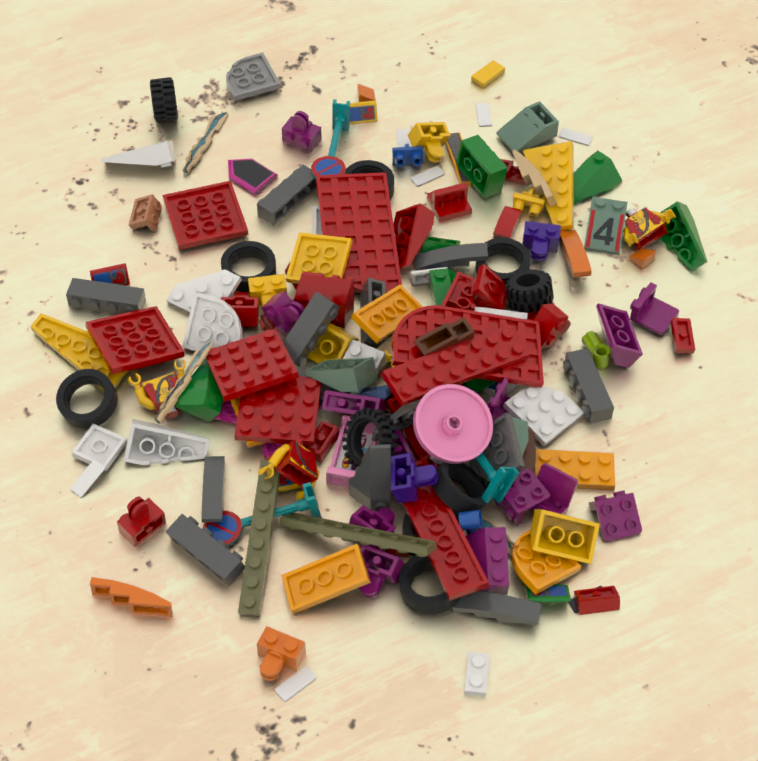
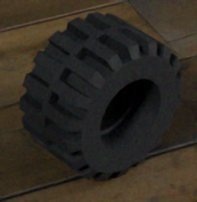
(163, 99)
(529, 290)

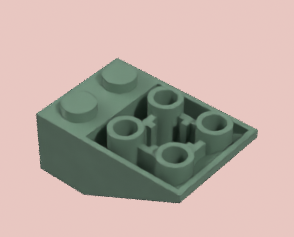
(529, 128)

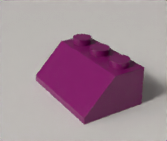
(619, 335)
(491, 552)

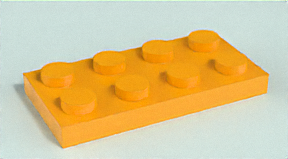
(384, 313)
(591, 469)
(325, 578)

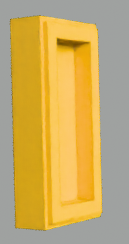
(488, 74)

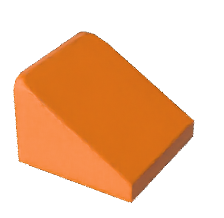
(365, 93)
(643, 257)

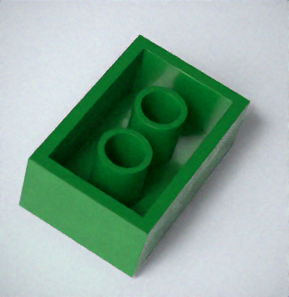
(481, 166)

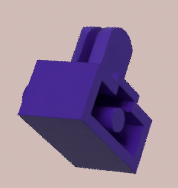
(541, 239)
(408, 477)

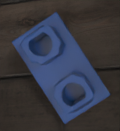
(407, 155)

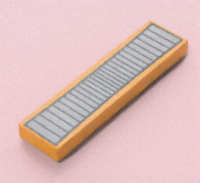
(452, 146)

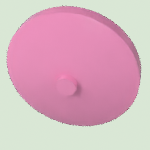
(453, 424)

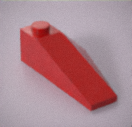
(411, 230)
(461, 293)

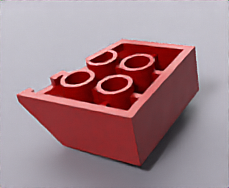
(334, 288)

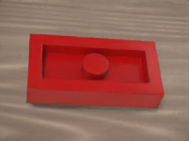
(682, 335)

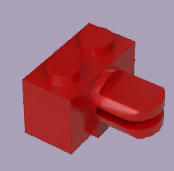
(245, 307)
(552, 323)
(141, 520)

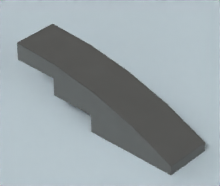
(452, 256)
(213, 489)
(502, 607)

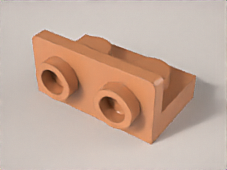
(145, 213)

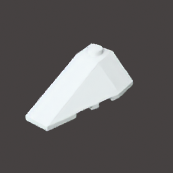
(155, 154)
(160, 444)

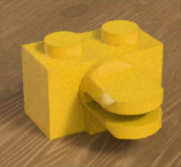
(432, 138)
(266, 287)

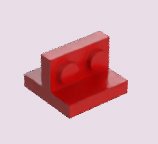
(450, 202)
(489, 289)

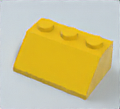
(332, 344)
(563, 535)

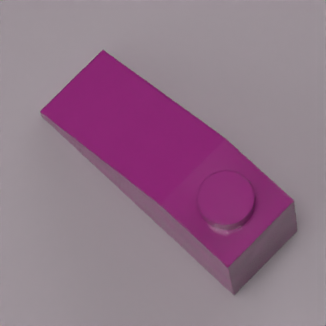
(349, 403)

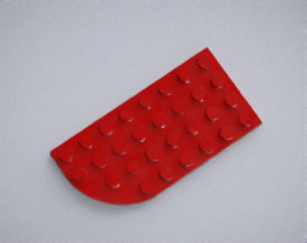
(361, 210)
(427, 318)

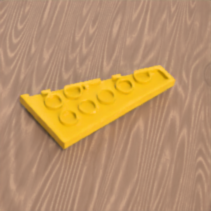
(557, 168)
(73, 345)

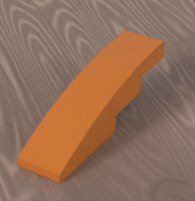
(574, 253)
(138, 599)

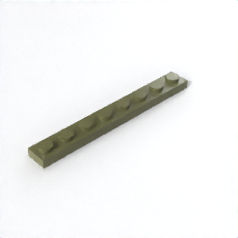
(364, 535)
(259, 543)

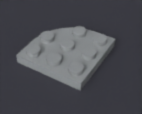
(251, 77)

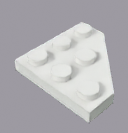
(216, 284)

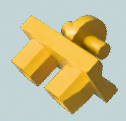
(529, 200)

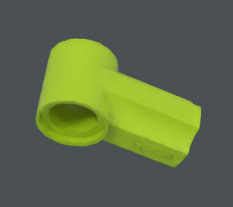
(599, 352)

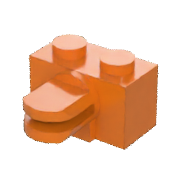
(279, 652)

